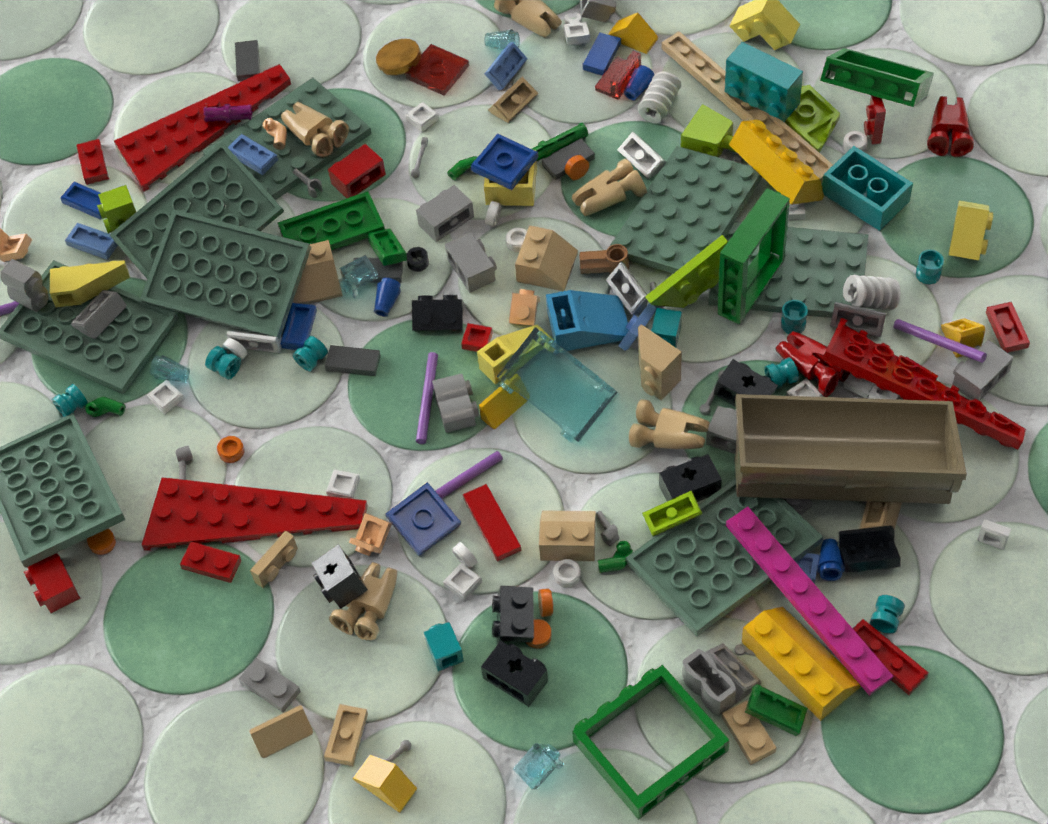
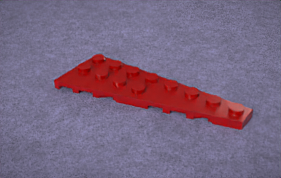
(170, 140)
(914, 382)
(231, 513)

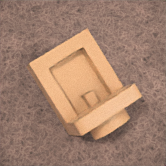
(13, 246)
(524, 308)
(371, 535)

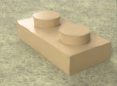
(271, 562)
(748, 733)
(346, 735)

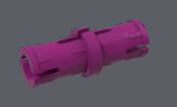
(228, 113)

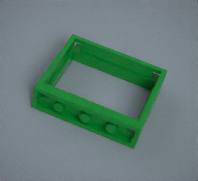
(876, 76)
(743, 284)
(675, 778)

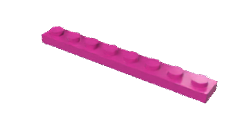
(809, 601)

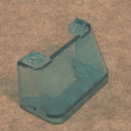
(557, 385)

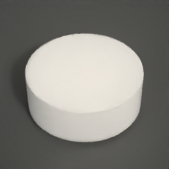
(855, 139)
(493, 213)
(515, 239)
(235, 348)
(464, 555)
(567, 573)

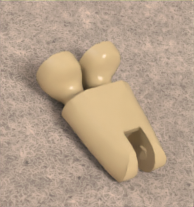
(530, 14)
(315, 129)
(606, 190)
(670, 429)
(373, 601)

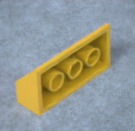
(776, 163)
(799, 661)

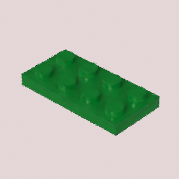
(337, 222)

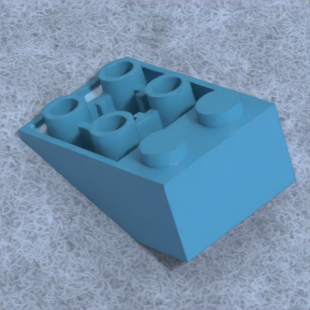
(585, 319)

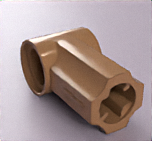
(603, 260)

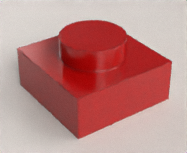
(476, 337)

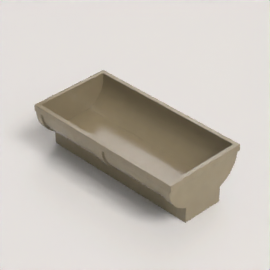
(847, 449)

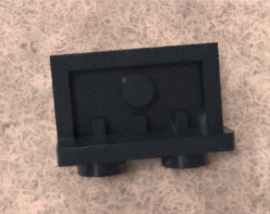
(437, 314)
(869, 549)
(514, 614)

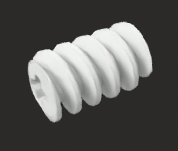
(659, 97)
(872, 292)

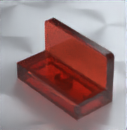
(617, 76)

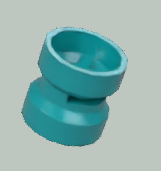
(929, 266)
(794, 316)
(310, 353)
(224, 363)
(782, 372)
(68, 402)
(887, 614)

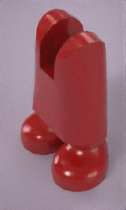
(952, 119)
(808, 359)

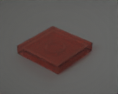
(437, 69)

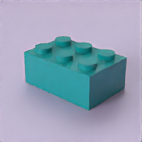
(763, 81)
(866, 188)

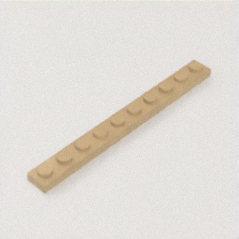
(713, 78)

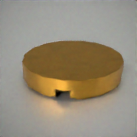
(398, 56)

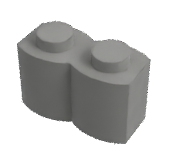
(24, 285)
(454, 402)
(706, 680)

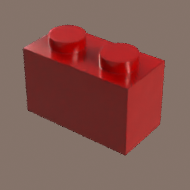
(356, 171)
(52, 582)

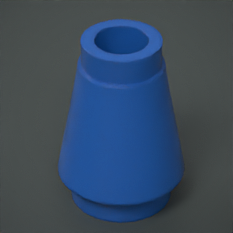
(638, 82)
(386, 296)
(830, 562)

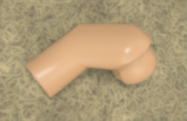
(277, 131)

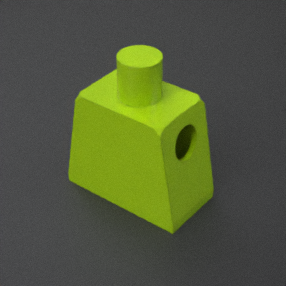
(708, 132)

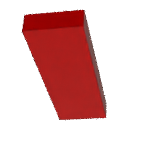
(492, 522)
(905, 671)

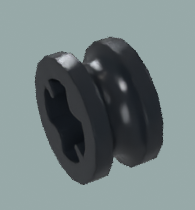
(419, 265)

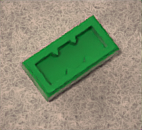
(387, 247)
(776, 710)

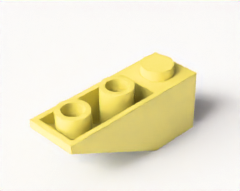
(83, 282)
(500, 350)

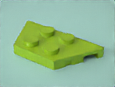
(813, 118)
(691, 279)

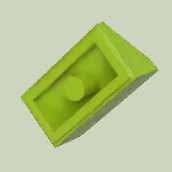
(672, 513)

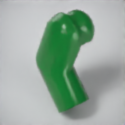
(460, 167)
(104, 405)
(618, 560)

